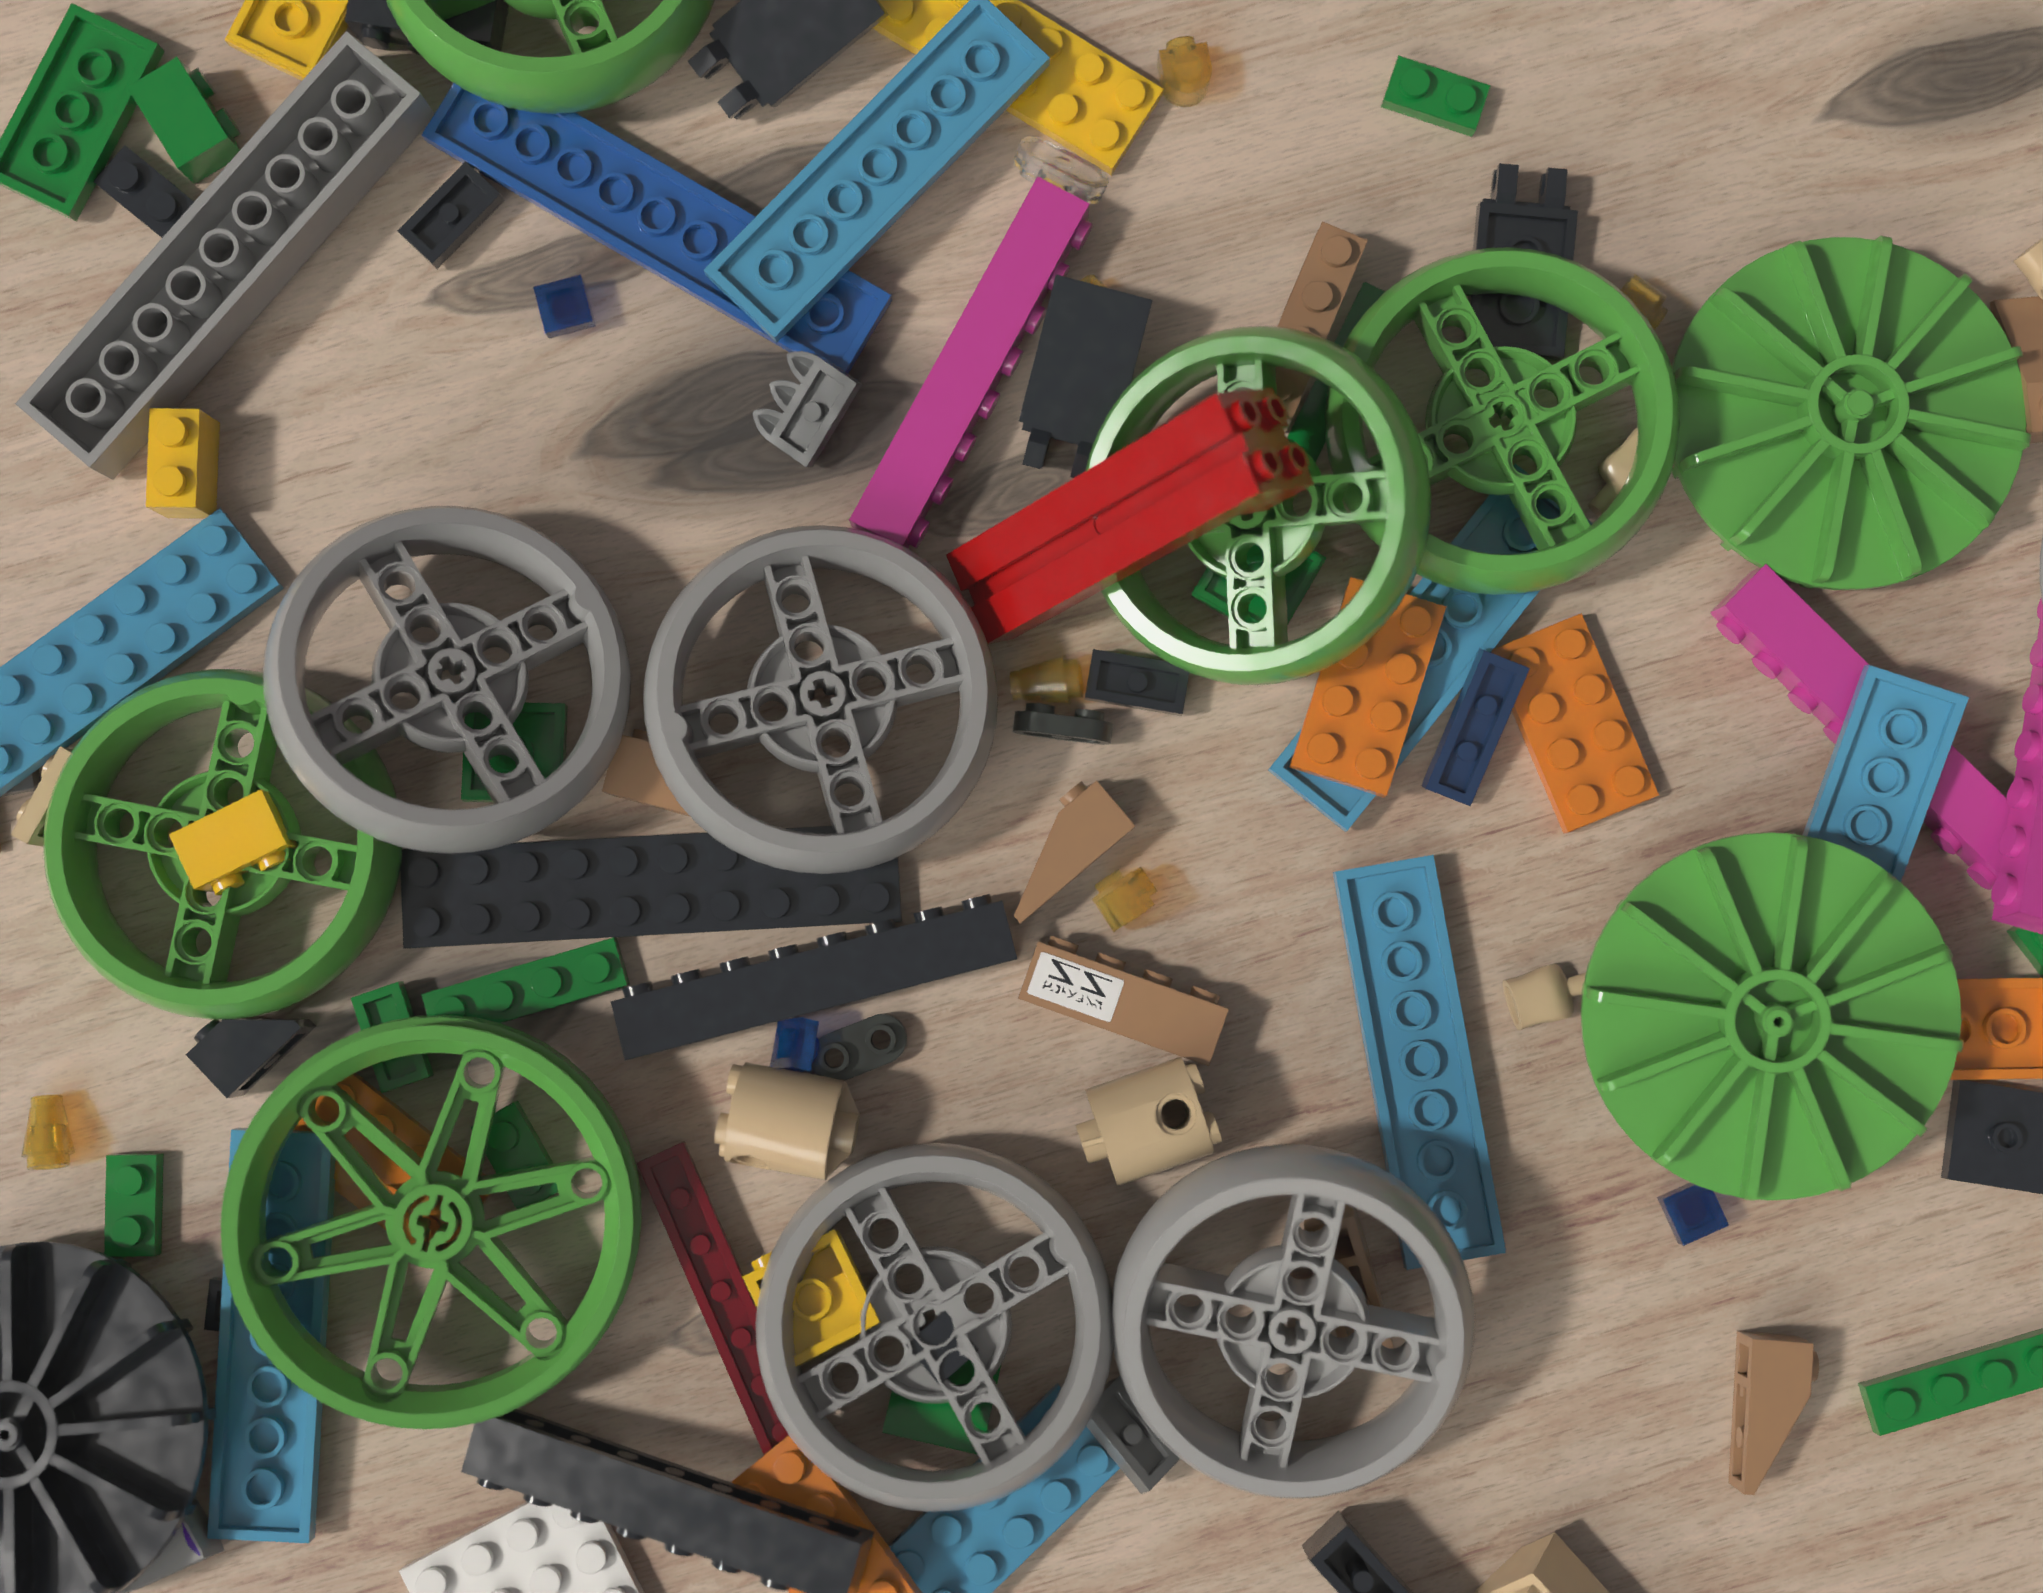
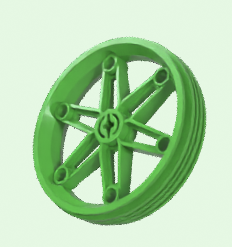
(365, 1392)

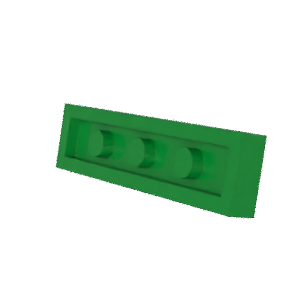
(534, 985)
(1954, 1383)

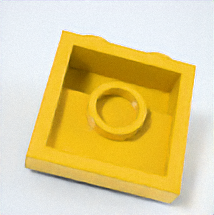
(825, 1301)

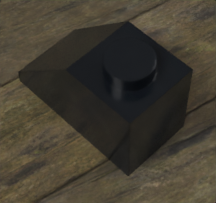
(243, 1050)

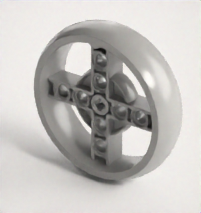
(382, 557)
(785, 563)
(1006, 1454)
(1262, 1454)

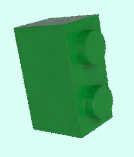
(186, 120)

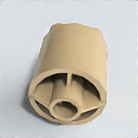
(787, 1121)
(1130, 1126)

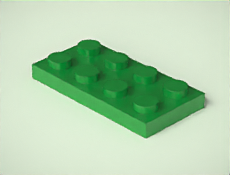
(74, 111)

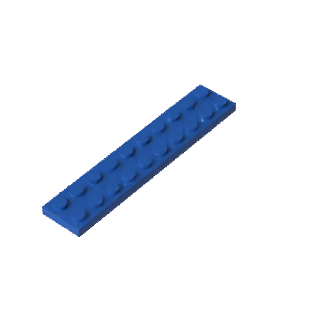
(638, 211)

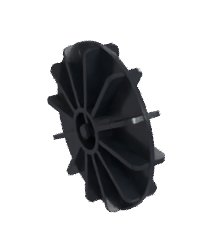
(94, 1420)

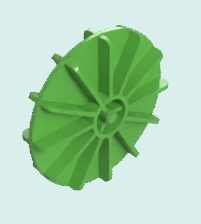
(1847, 413)
(1771, 1016)

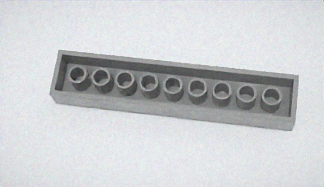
(227, 256)

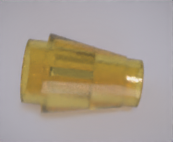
(1049, 681)
(47, 1134)

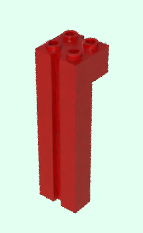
(1131, 510)

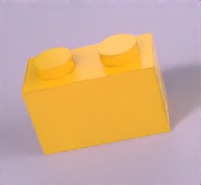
(182, 463)
(230, 840)

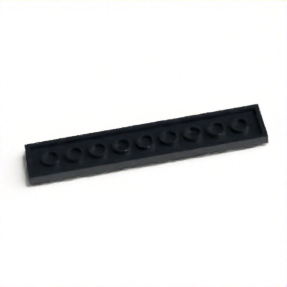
(626, 891)

